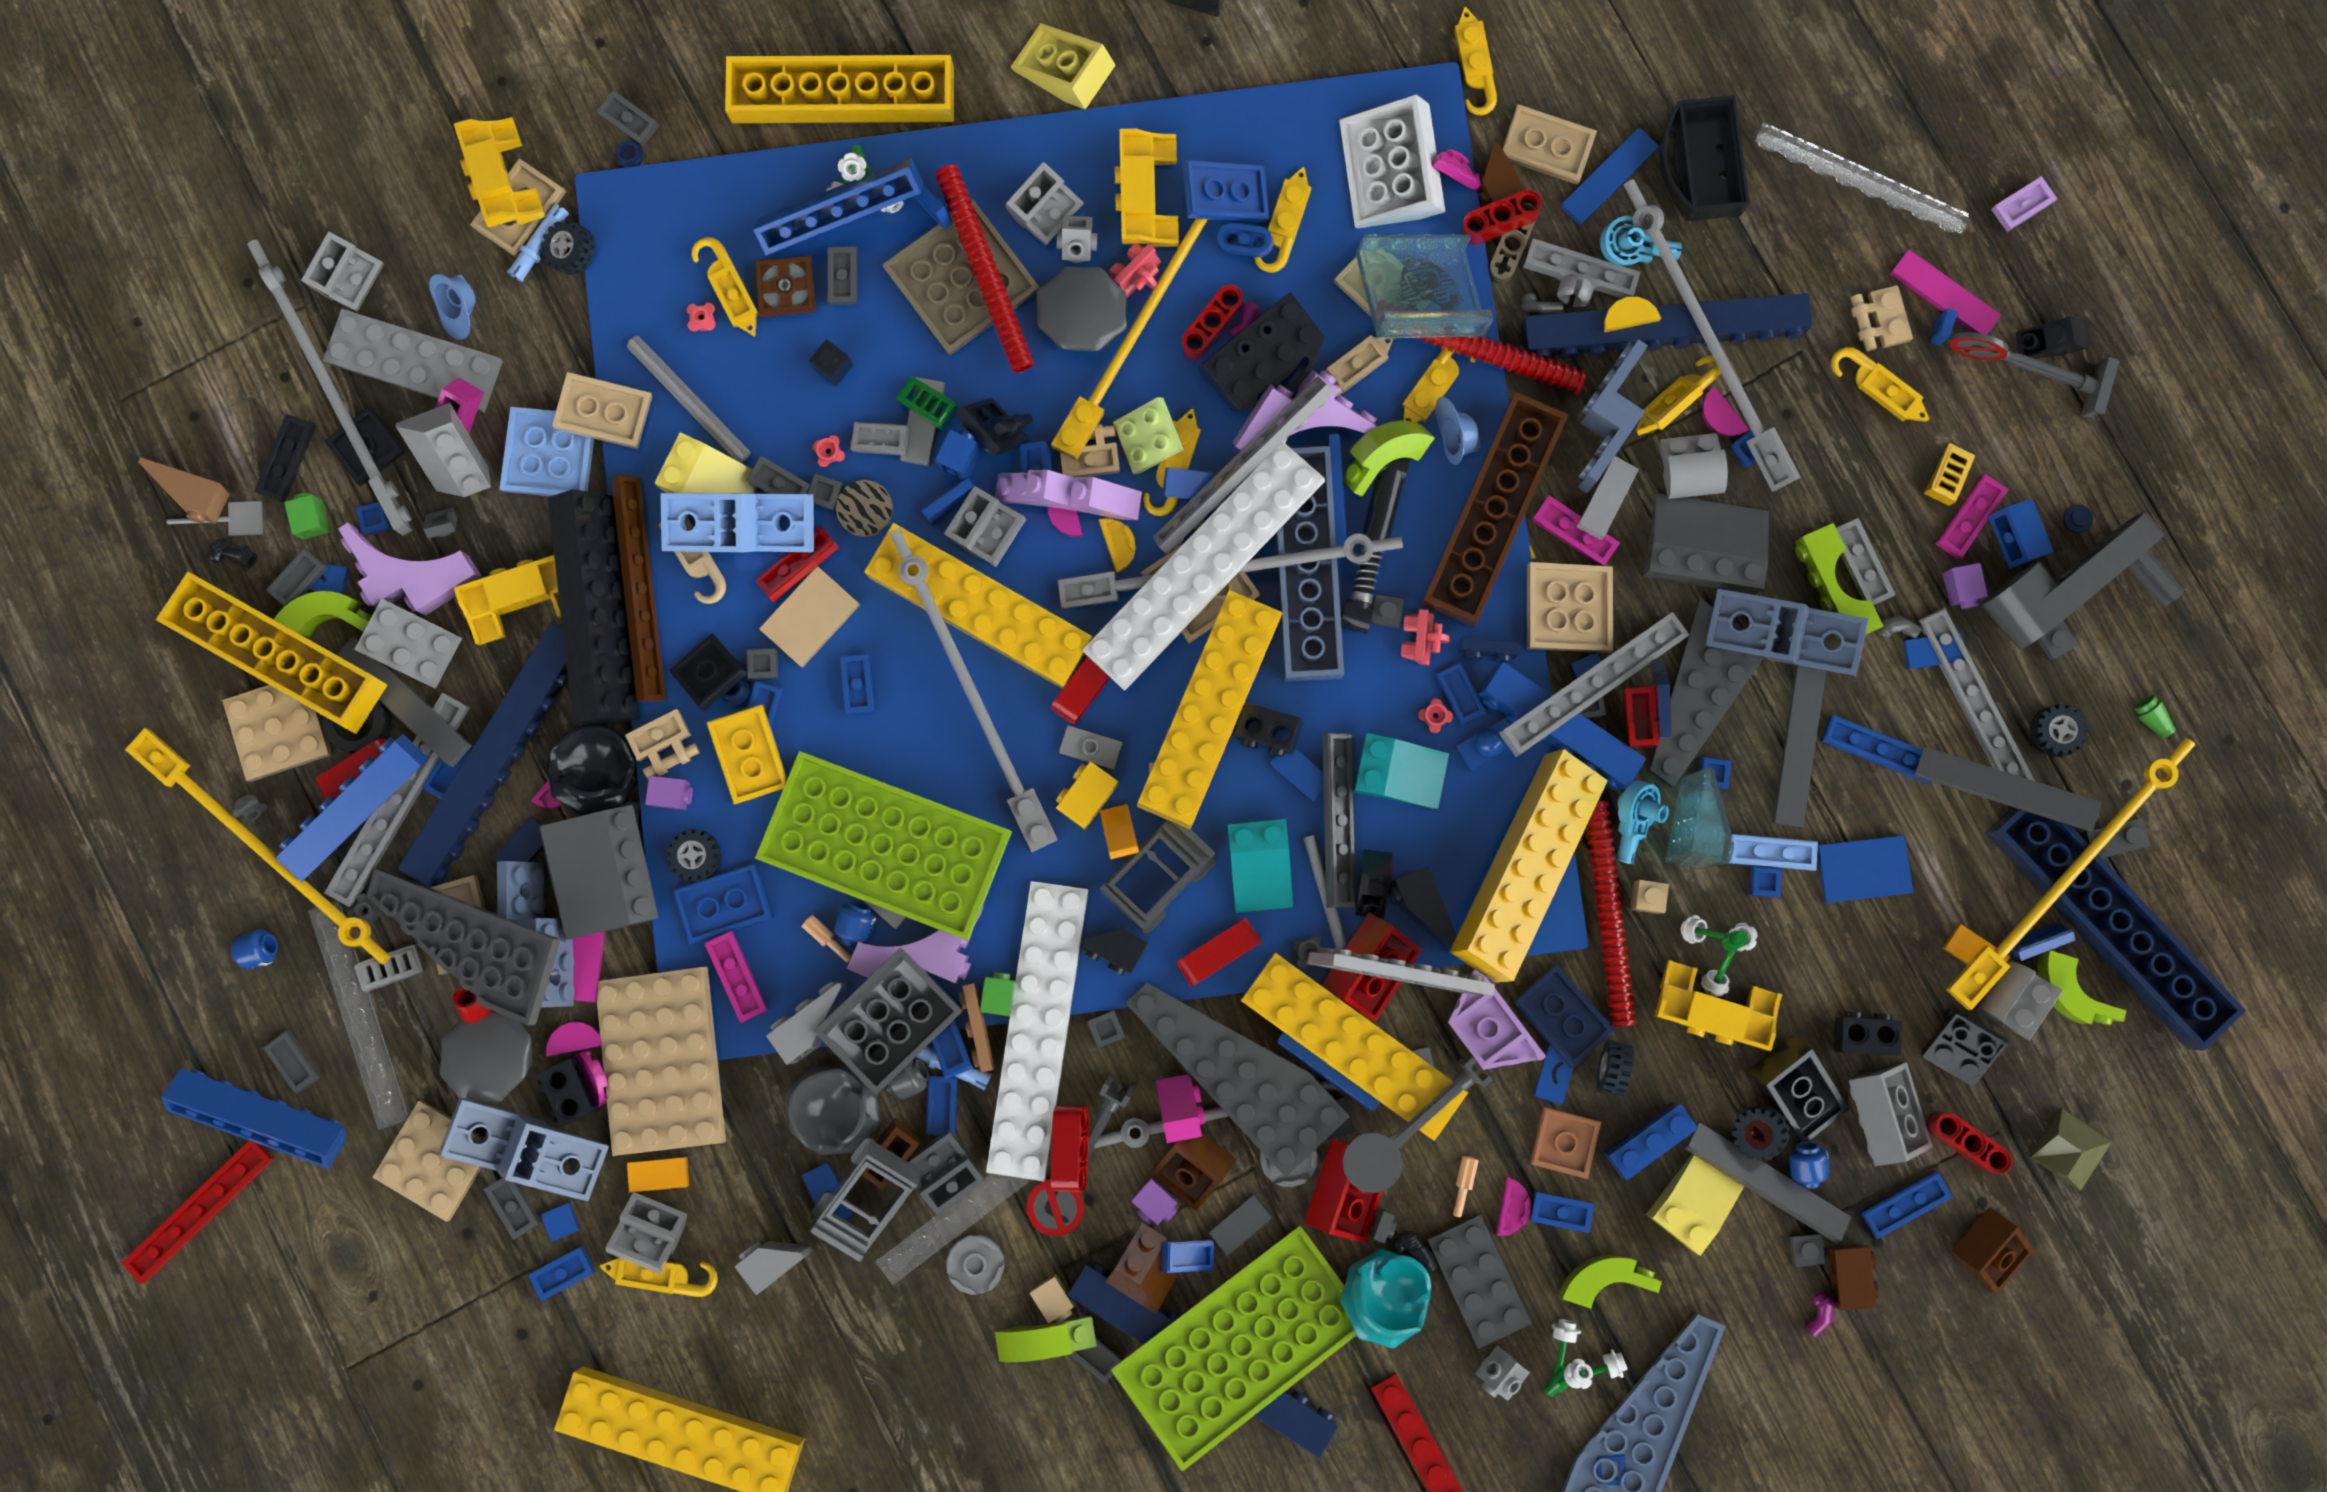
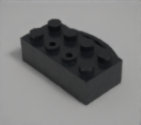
(1698, 131)
(1269, 358)

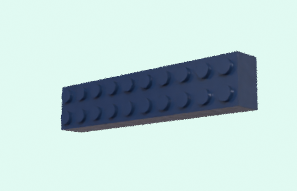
(2120, 928)

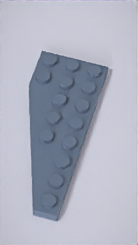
(1650, 1417)

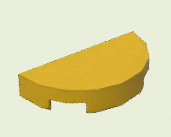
(1630, 313)
(1119, 542)

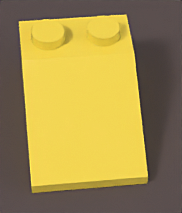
(1064, 64)
(702, 469)
(1695, 1204)

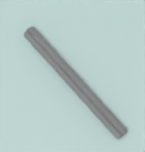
(688, 399)

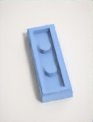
(1774, 852)

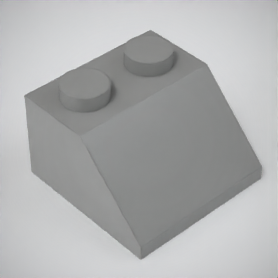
(767, 1263)

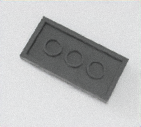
(1479, 1281)

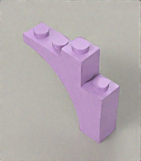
(1334, 413)
(1069, 493)
(424, 582)
(934, 954)

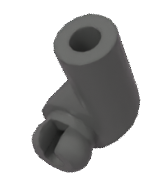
(1531, 306)
(1899, 624)

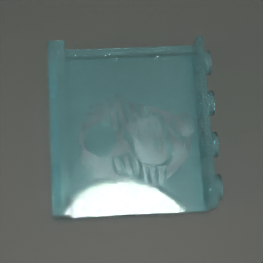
(1421, 286)

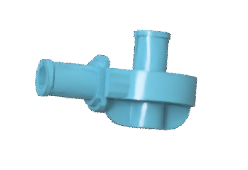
(1630, 244)
(1637, 816)

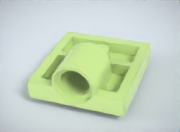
(1148, 435)

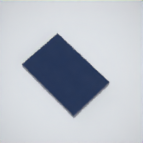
(1563, 1016)

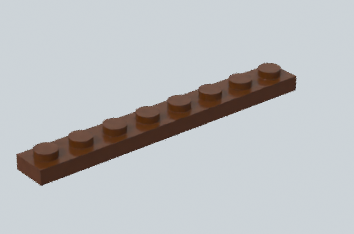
(638, 589)

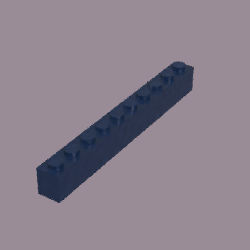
(1730, 320)
(489, 762)
(1286, 1414)

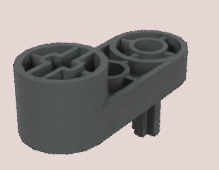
(2036, 602)

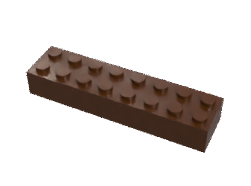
(1494, 510)

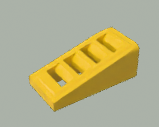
(1941, 494)

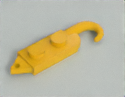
(1475, 61)
(1287, 219)
(728, 286)
(1431, 386)
(1883, 386)
(1677, 398)
(1188, 435)
(670, 1280)

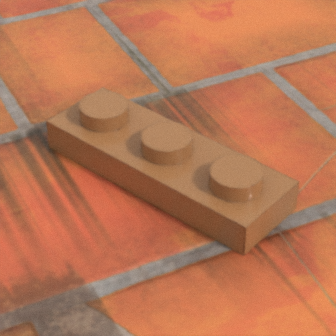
(977, 1028)

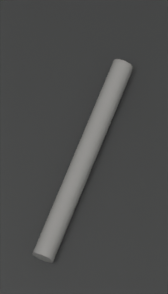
(1320, 877)

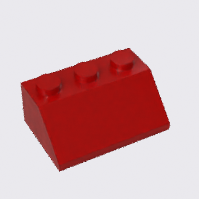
(1366, 992)
(1339, 1205)

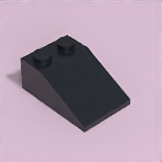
(1422, 903)
(1799, 1088)

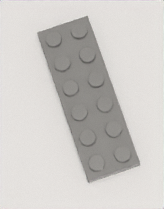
(408, 357)
(1401, 971)

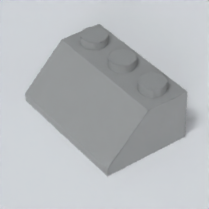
(446, 451)
(1890, 1114)

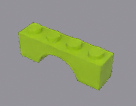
(1820, 553)

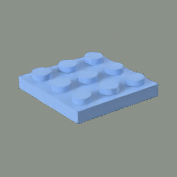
(543, 458)

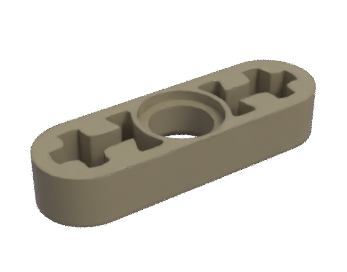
(1512, 264)

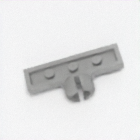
(1580, 273)

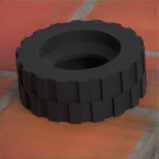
(379, 729)

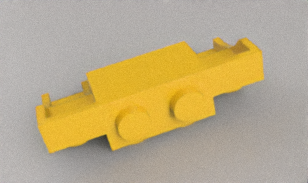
(1136, 174)
(490, 183)
(505, 592)
(1726, 1020)

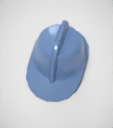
(454, 303)
(1457, 431)

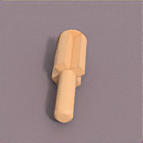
(825, 937)
(1464, 1182)

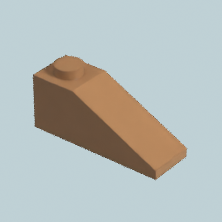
(196, 495)

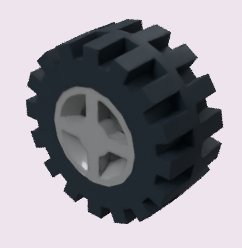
(566, 236)
(2067, 724)
(683, 856)
(1615, 1068)

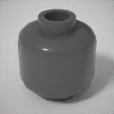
(909, 1080)

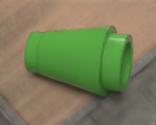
(2155, 716)

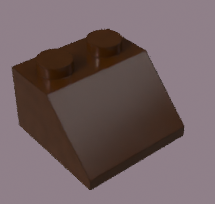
(1193, 1169)
(1993, 1250)
(1139, 1269)

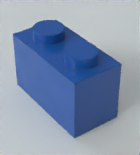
(958, 455)
(2020, 533)

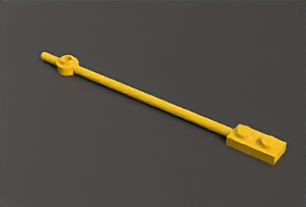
(1086, 413)
(171, 768)
(1989, 965)

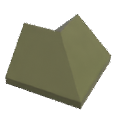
(2070, 1149)

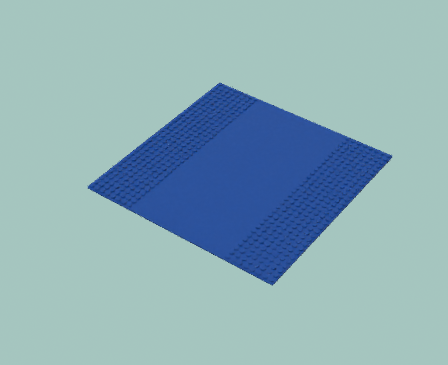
(923, 722)

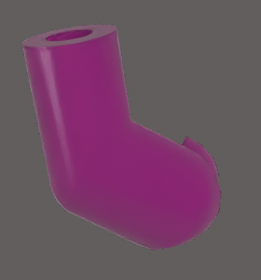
(1250, 312)
(1824, 1314)

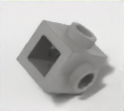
(1077, 239)
(1501, 1374)

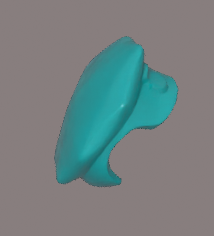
(1386, 1297)

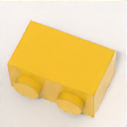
(1086, 795)

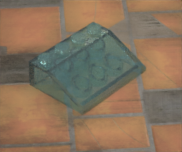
(1700, 825)

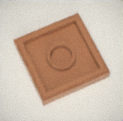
(1565, 1142)

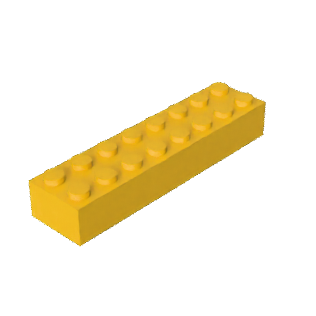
(839, 89)
(985, 609)
(272, 652)
(1209, 709)
(1528, 866)
(1349, 1043)
(678, 1433)

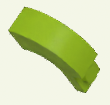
(1382, 446)
(317, 607)
(2073, 1002)
(1598, 1272)
(1045, 1341)

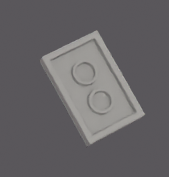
(408, 643)

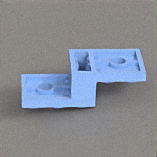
(737, 522)

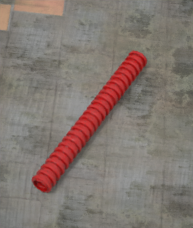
(984, 268)
(1514, 360)
(1610, 917)

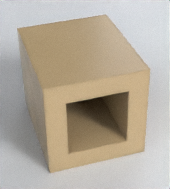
(1649, 897)
(1053, 1299)

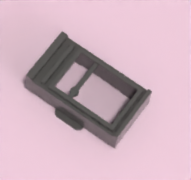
(1187, 847)
(842, 1233)

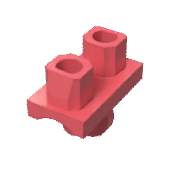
(1138, 271)
(1426, 637)

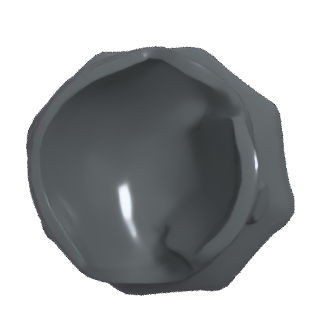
(1081, 309)
(485, 1057)
(831, 1110)

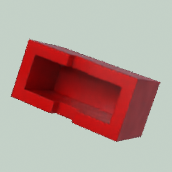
(1640, 717)

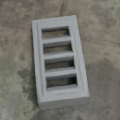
(365, 977)

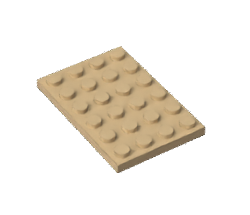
(660, 1061)

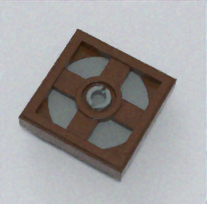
(785, 286)

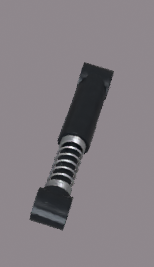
(1378, 525)

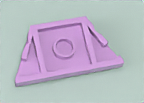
(1492, 1030)

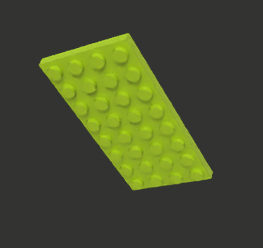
(884, 845)
(1238, 1348)

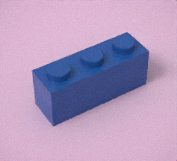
(1650, 1140)

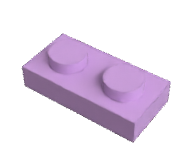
(2024, 204)

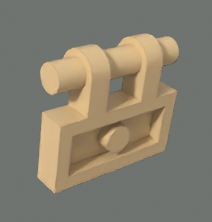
(1888, 316)
(1094, 459)
(659, 735)

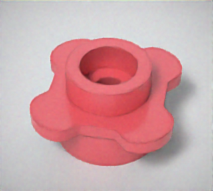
(704, 324)
(828, 443)
(1435, 723)

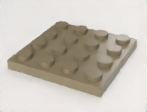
(942, 286)

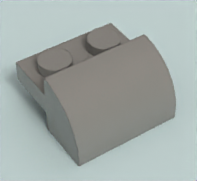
(1043, 204)
(342, 272)
(1693, 466)
(984, 526)
(2019, 1000)
(647, 1232)

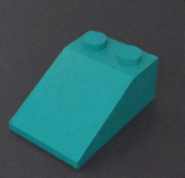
(1400, 771)
(1260, 865)

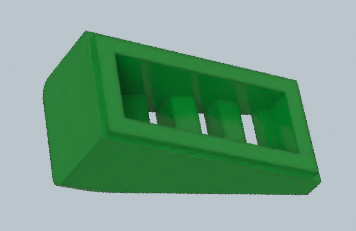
(946, 414)

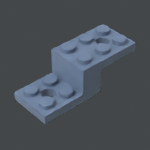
(1610, 415)
(1787, 632)
(529, 911)
(523, 1149)

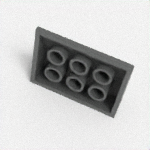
(1708, 544)
(598, 872)
(888, 1021)

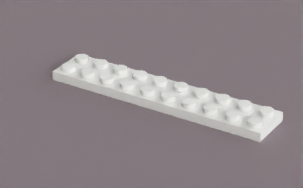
(1203, 565)
(1037, 1031)

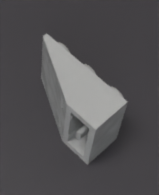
(795, 1035)

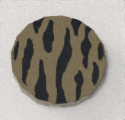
(864, 508)

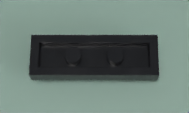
(285, 458)

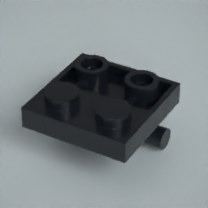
(994, 427)
(1964, 1047)

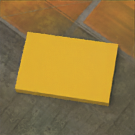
(748, 754)

